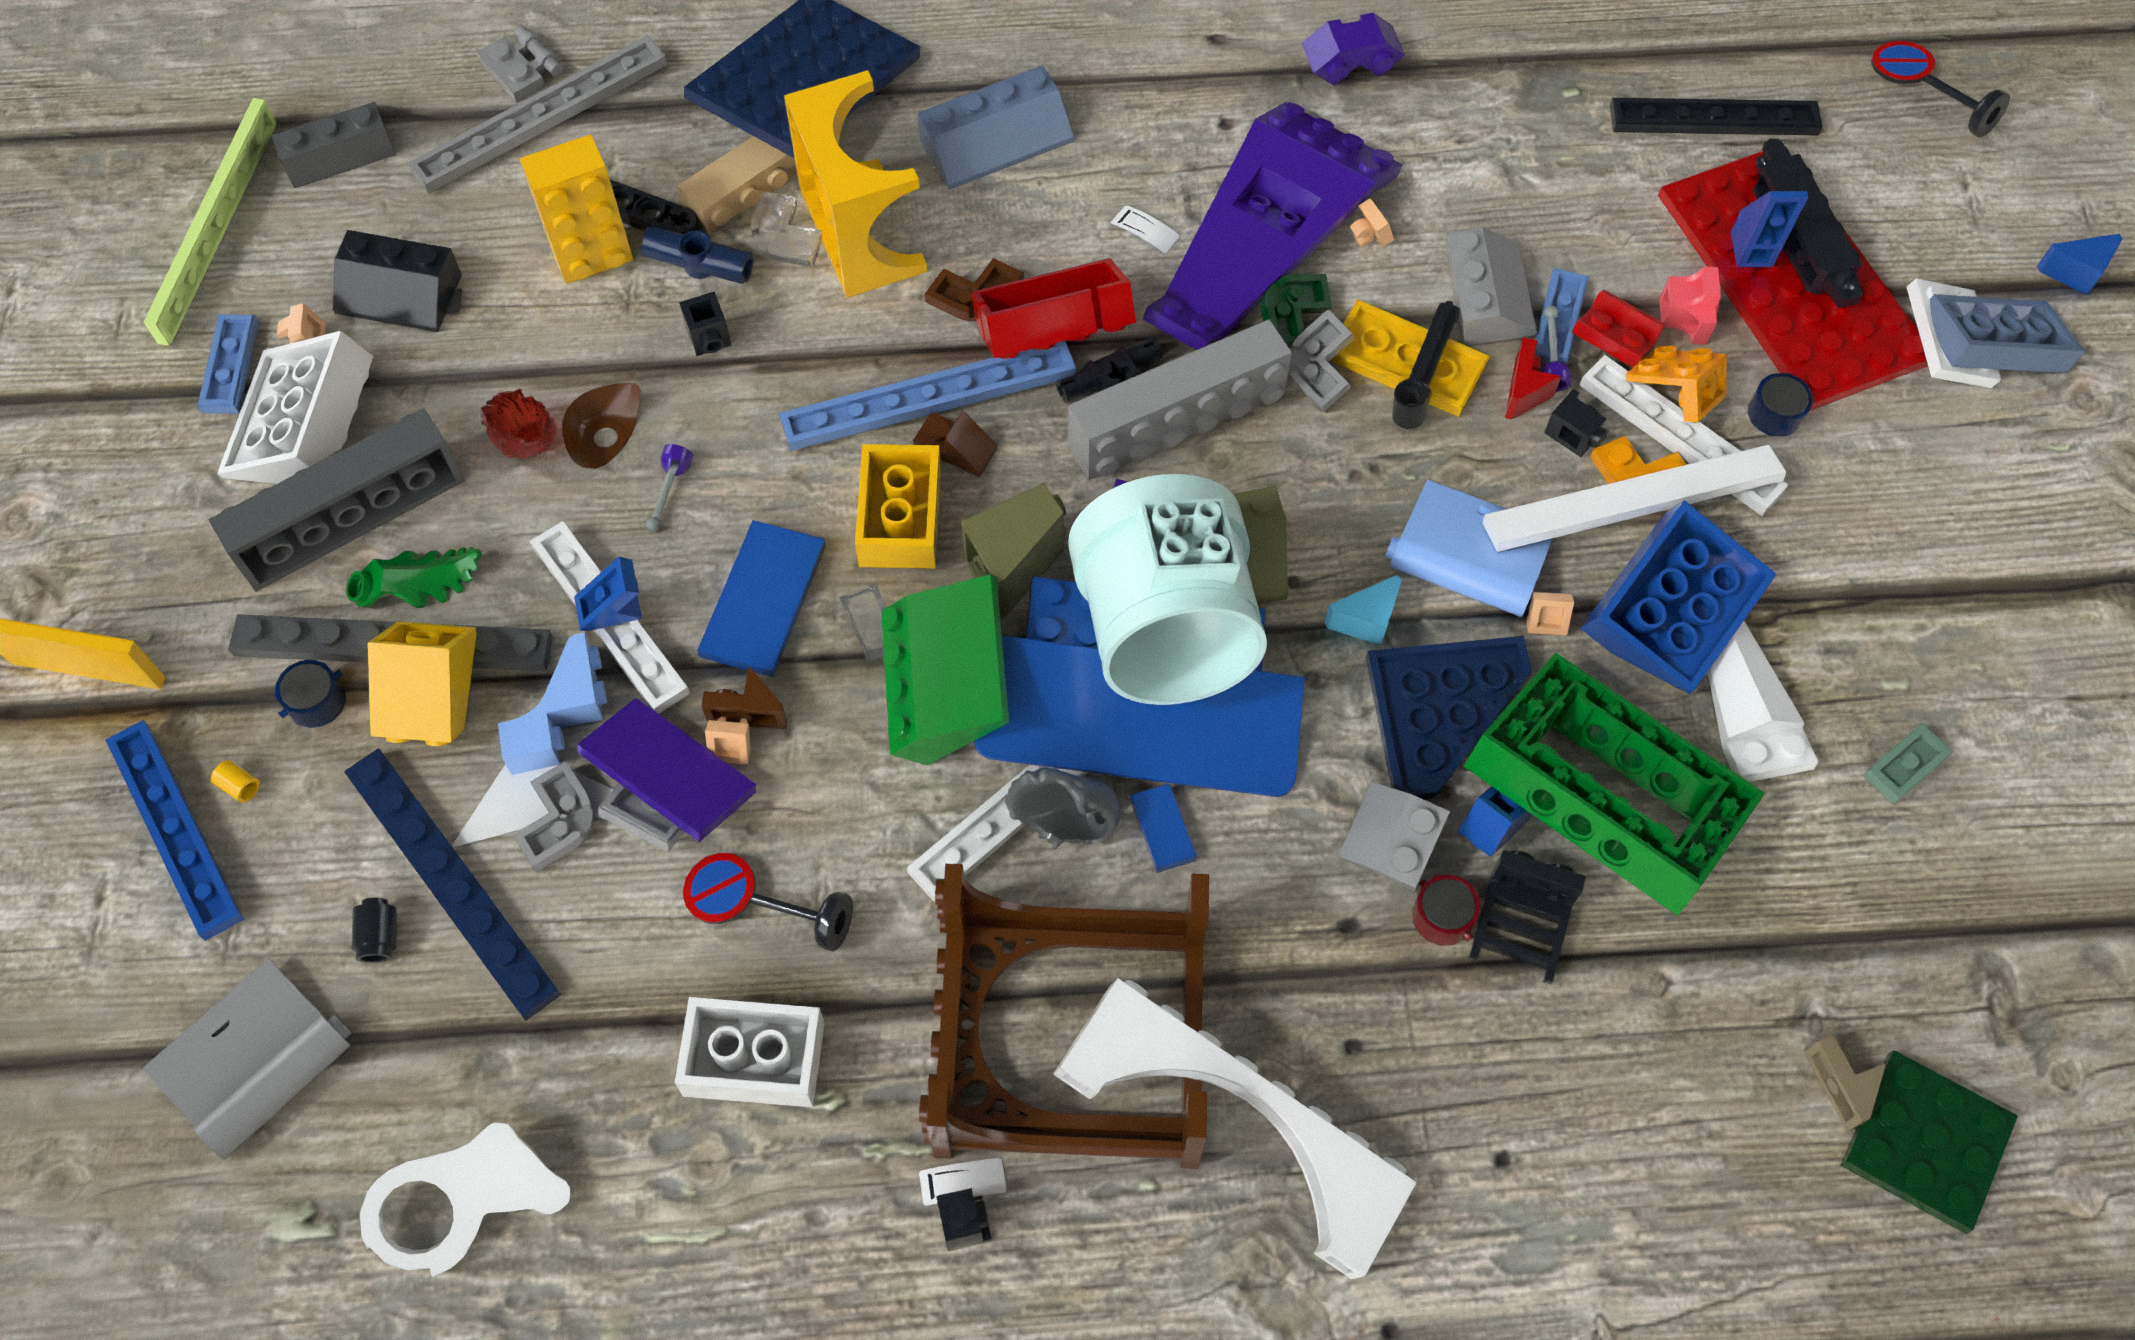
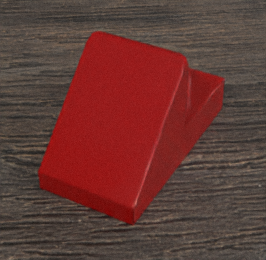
(1529, 385)

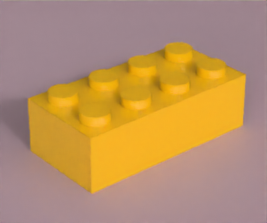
(577, 208)

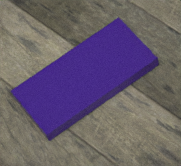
(667, 769)

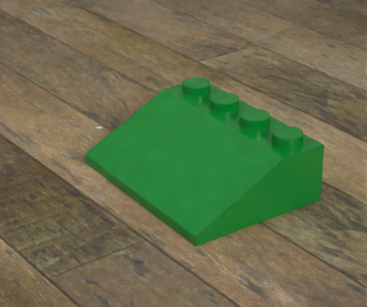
(944, 669)

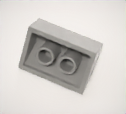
(1488, 286)

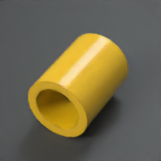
(235, 781)

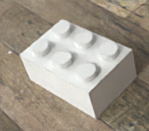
(750, 1052)

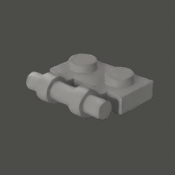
(511, 69)

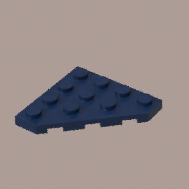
(1439, 704)

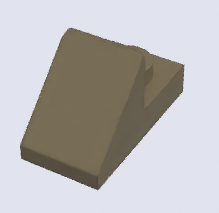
(1849, 1093)

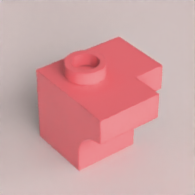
(1692, 304)

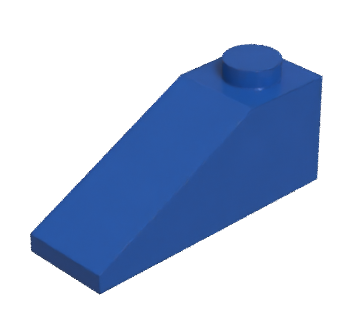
(1765, 227)
(1493, 821)

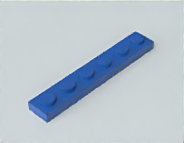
(174, 830)

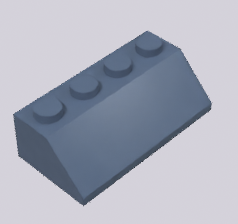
(995, 127)

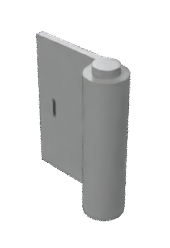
(247, 1058)

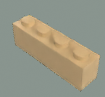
(735, 182)

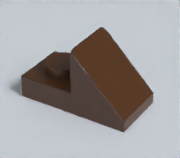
(959, 442)
(755, 705)

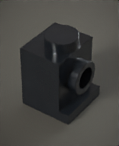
(1576, 425)
(963, 1219)

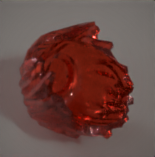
(518, 424)

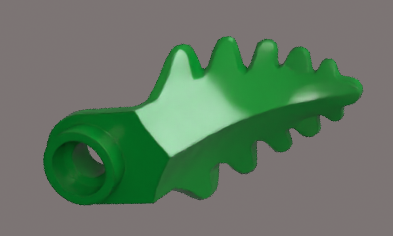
(413, 577)

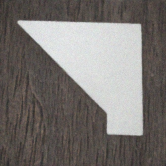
(514, 805)

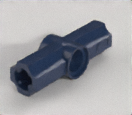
(697, 254)

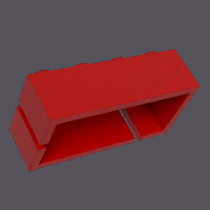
(1053, 308)

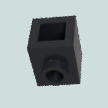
(705, 324)

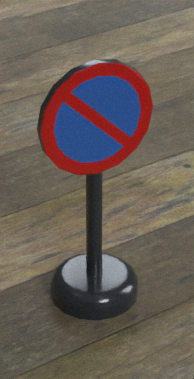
(1912, 63)
(725, 885)

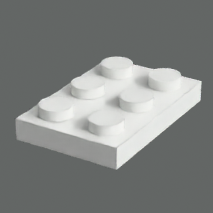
(1920, 293)

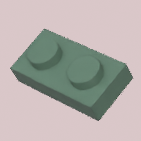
(1908, 763)

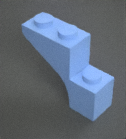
(570, 700)

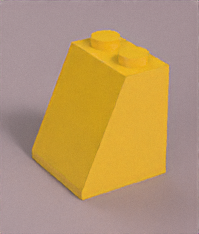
(420, 681)

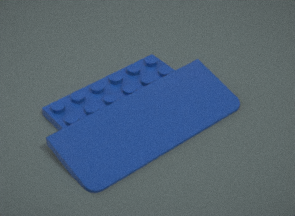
(1074, 721)

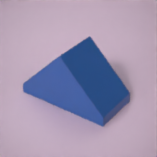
(2079, 261)

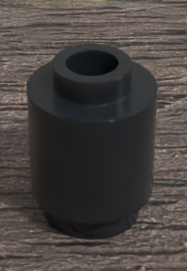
(374, 930)

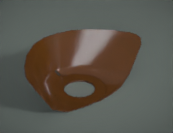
(603, 407)

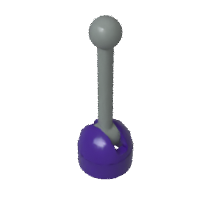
(1555, 367)
(675, 462)

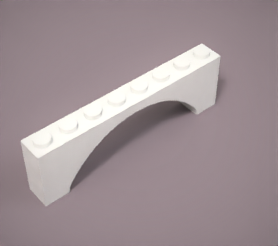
(1349, 1185)

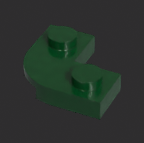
(1292, 297)

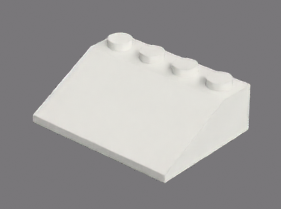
(296, 408)

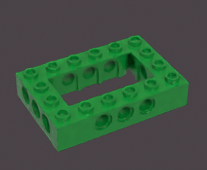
(1593, 816)

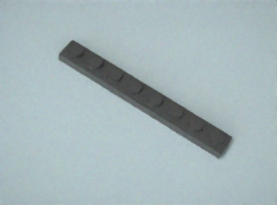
(348, 641)

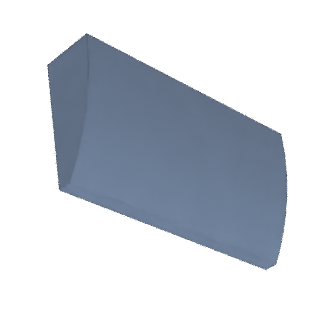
(2003, 334)

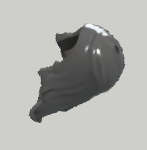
(1064, 806)

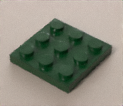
(1931, 1142)

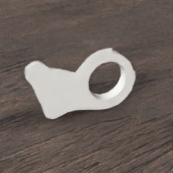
(479, 1178)

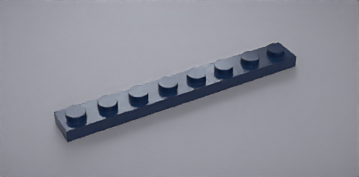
(453, 884)

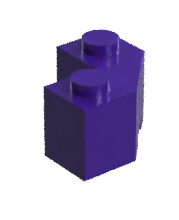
(1340, 47)

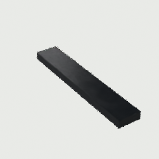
(1715, 116)

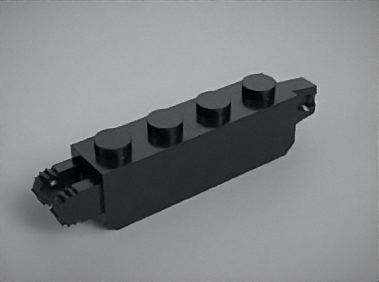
(1817, 240)

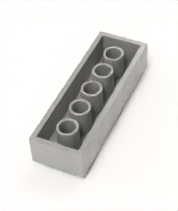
(1178, 400)

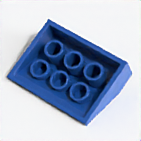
(1679, 599)

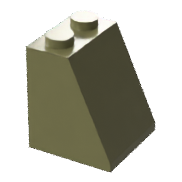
(1015, 542)
(1268, 542)

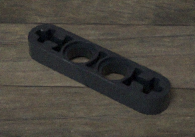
(641, 201)

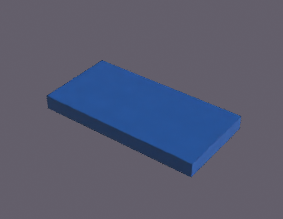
(762, 598)

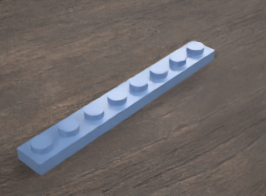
(924, 395)

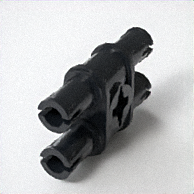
(1110, 369)

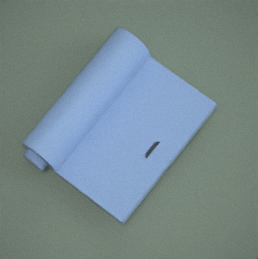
(1453, 550)

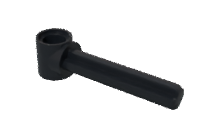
(1416, 388)

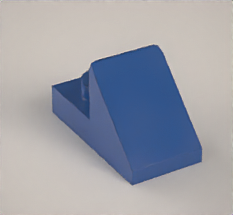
(609, 597)

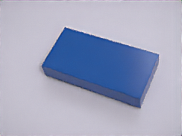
(1163, 828)

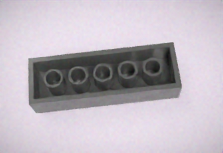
(337, 500)

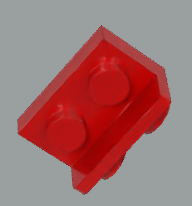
(1619, 328)

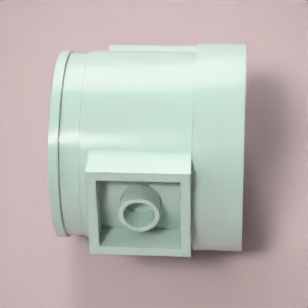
(1168, 588)

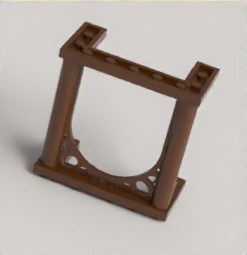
(981, 920)

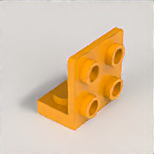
(1697, 371)

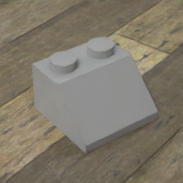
(1394, 835)

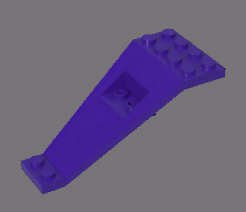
(1273, 209)

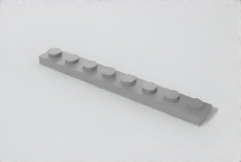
(537, 114)

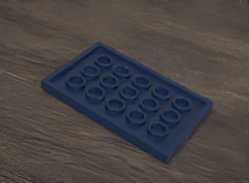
(794, 52)

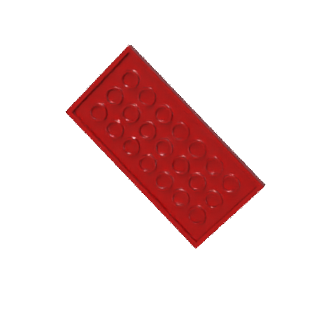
(1800, 331)

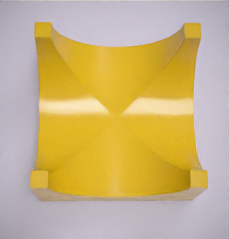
(845, 193)

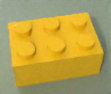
(898, 506)

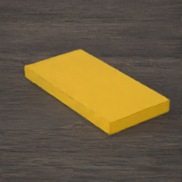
(1388, 348)
(77, 654)

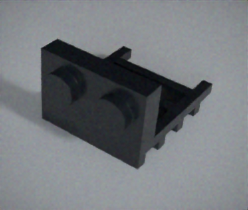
(1533, 890)

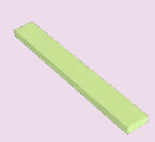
(210, 223)

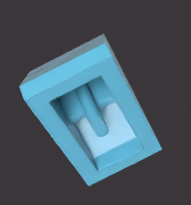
(1365, 612)

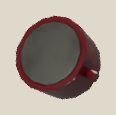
(1446, 910)

